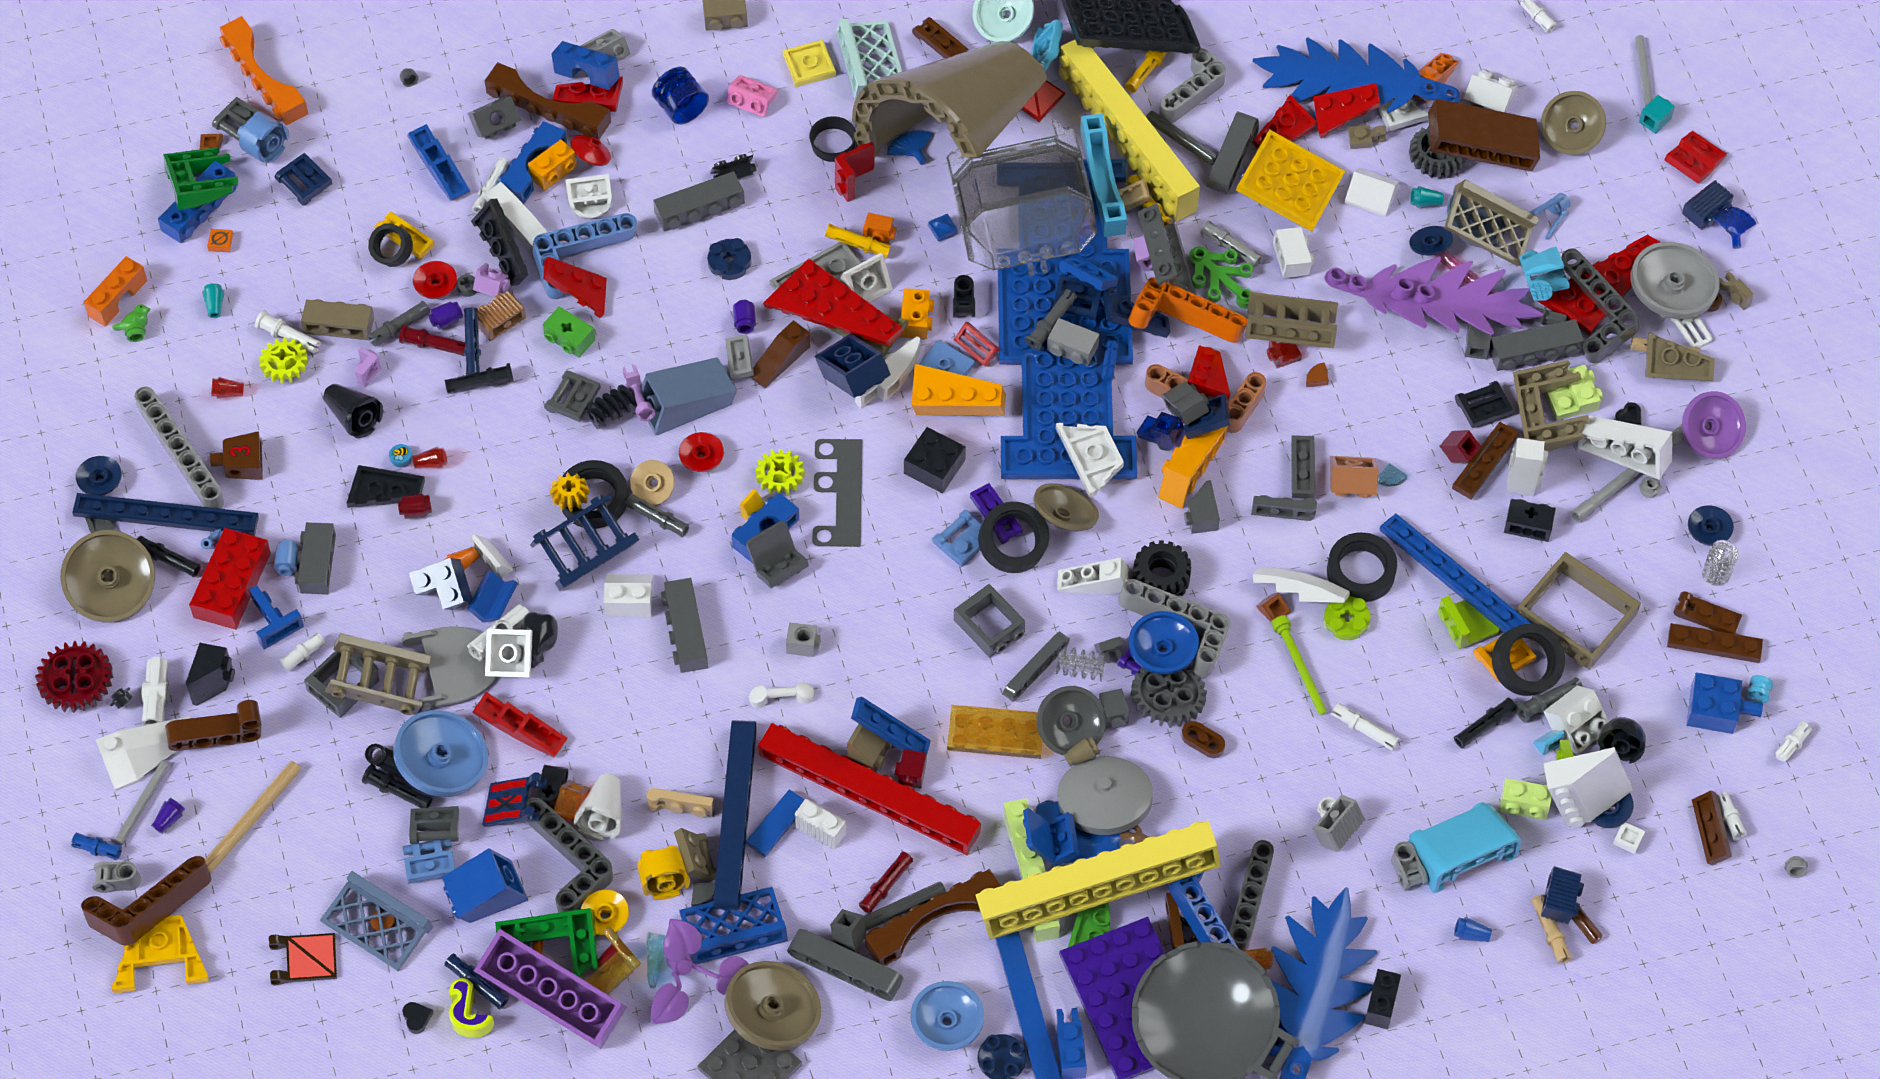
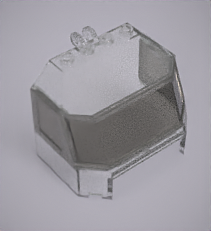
(1023, 201)

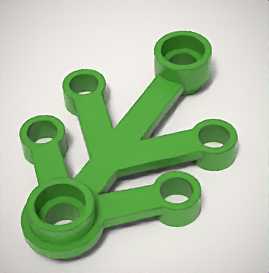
(1220, 273)

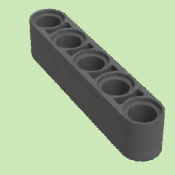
(1255, 887)
(845, 964)

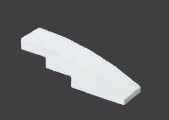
(518, 217)
(1308, 586)

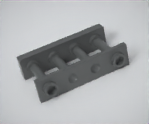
(1165, 249)

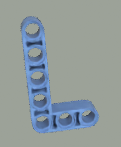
(577, 244)

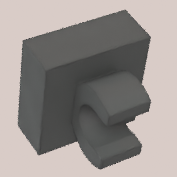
(1108, 646)

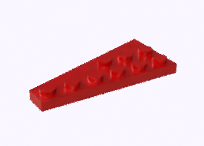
(1616, 272)
(830, 303)

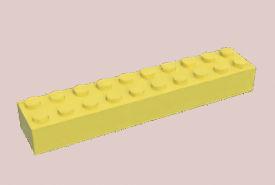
(1129, 130)
(1098, 879)

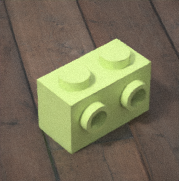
(1525, 799)

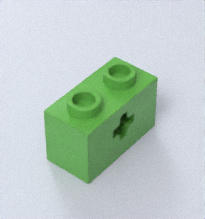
(568, 332)

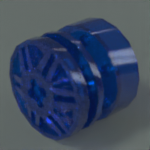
(680, 95)

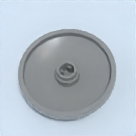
(1674, 280)
(1105, 795)

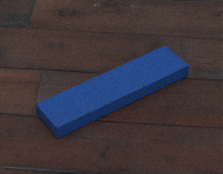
(888, 727)

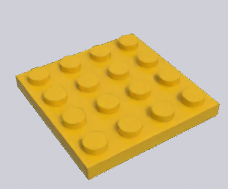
(1290, 180)

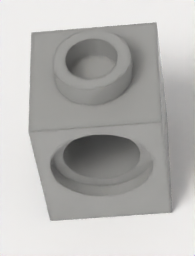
(799, 631)

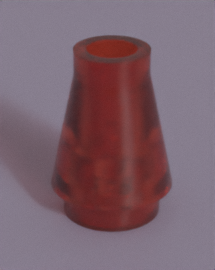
(226, 388)
(431, 458)

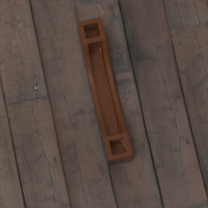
(583, 117)
(889, 941)

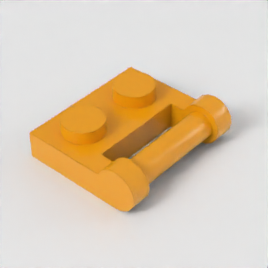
(1520, 655)

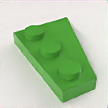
(1090, 924)

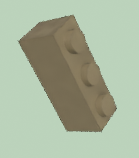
(337, 319)

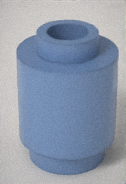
(286, 557)

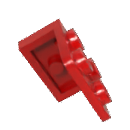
(852, 165)

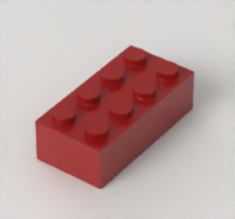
(228, 577)

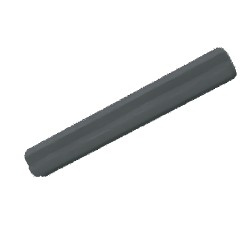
(1181, 137)
(902, 906)

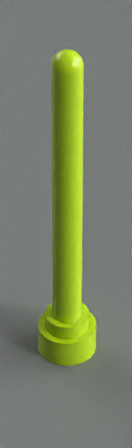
(1282, 626)

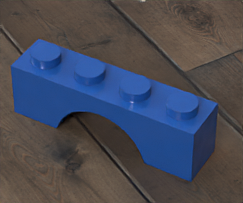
(517, 177)

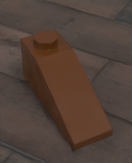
(781, 353)

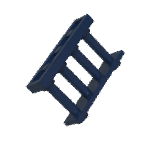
(585, 563)

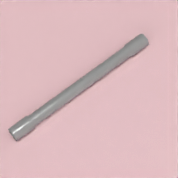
(1591, 504)

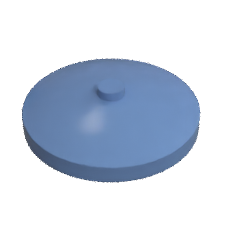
(440, 753)

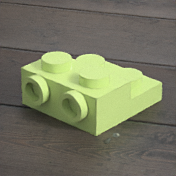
(1576, 397)

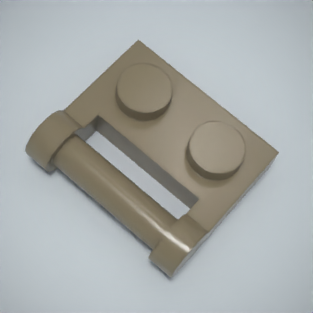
(695, 854)

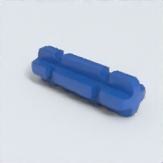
(1109, 360)

